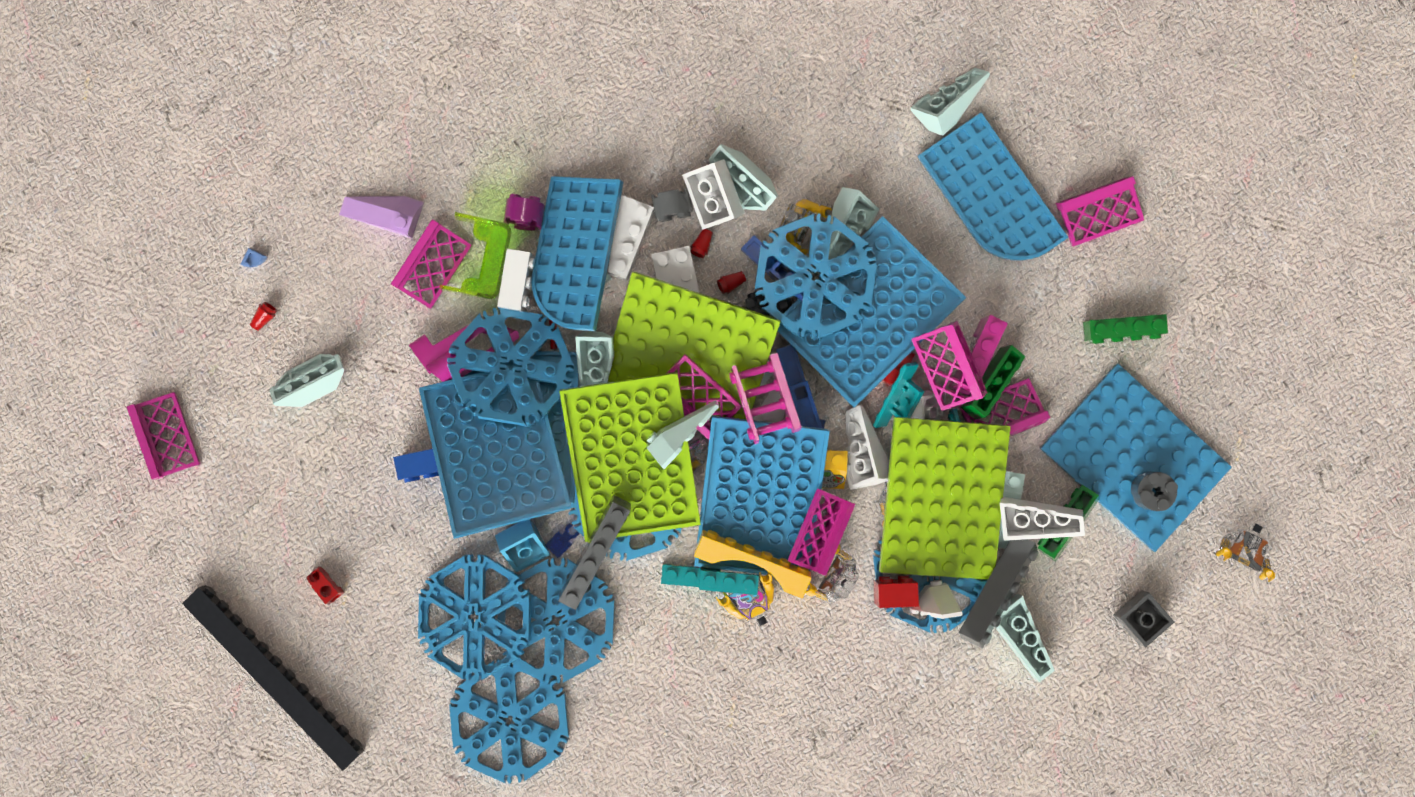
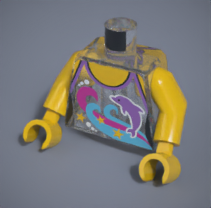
(748, 605)

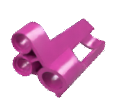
(435, 356)

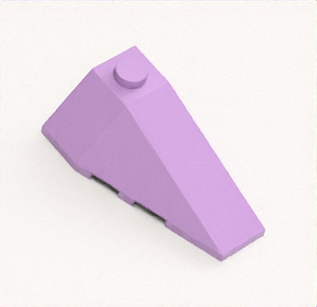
(389, 213)

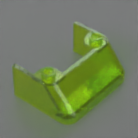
(497, 239)

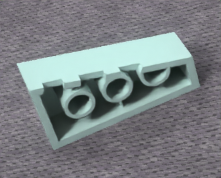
(1024, 639)

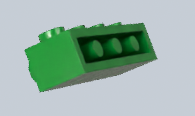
(1127, 327)
(995, 379)
(1081, 499)

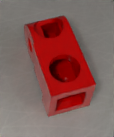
(324, 585)

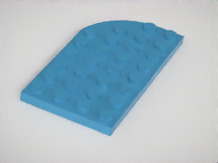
(991, 193)
(575, 249)

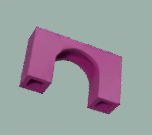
(988, 336)

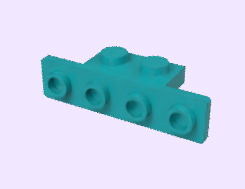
(902, 397)

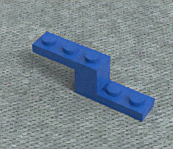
(774, 268)
(798, 387)

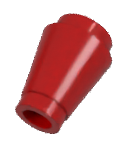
(702, 243)
(730, 282)
(263, 314)

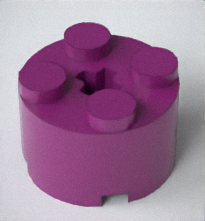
(524, 212)

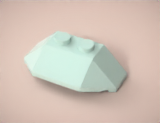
(751, 183)
(308, 381)

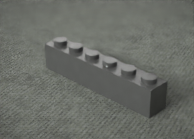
(594, 552)
(998, 591)

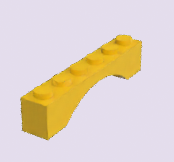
(716, 549)

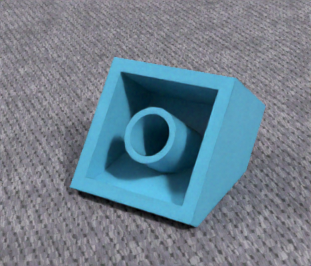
(522, 545)

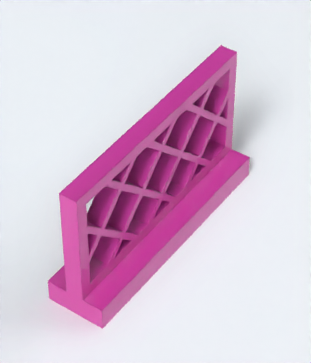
(1093, 196)
(417, 254)
(964, 358)
(688, 408)
(1023, 423)
(146, 441)
(829, 535)

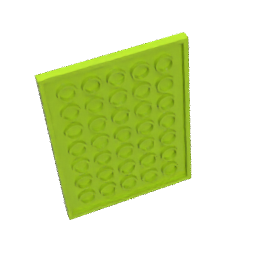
(667, 321)
(610, 455)
(944, 498)

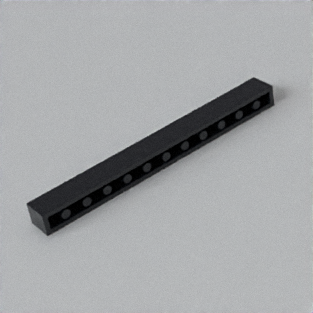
(273, 676)

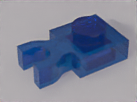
(560, 542)

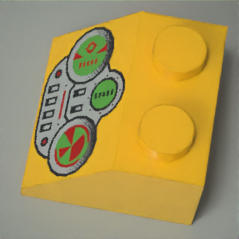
(835, 469)

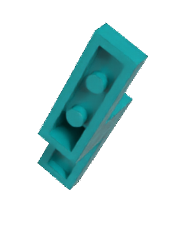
(710, 579)

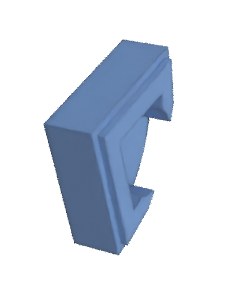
(253, 258)

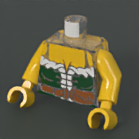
(795, 212)

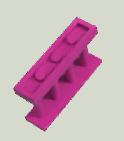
(779, 384)

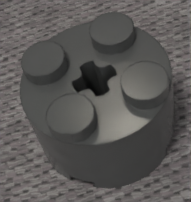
(672, 204)
(1165, 491)

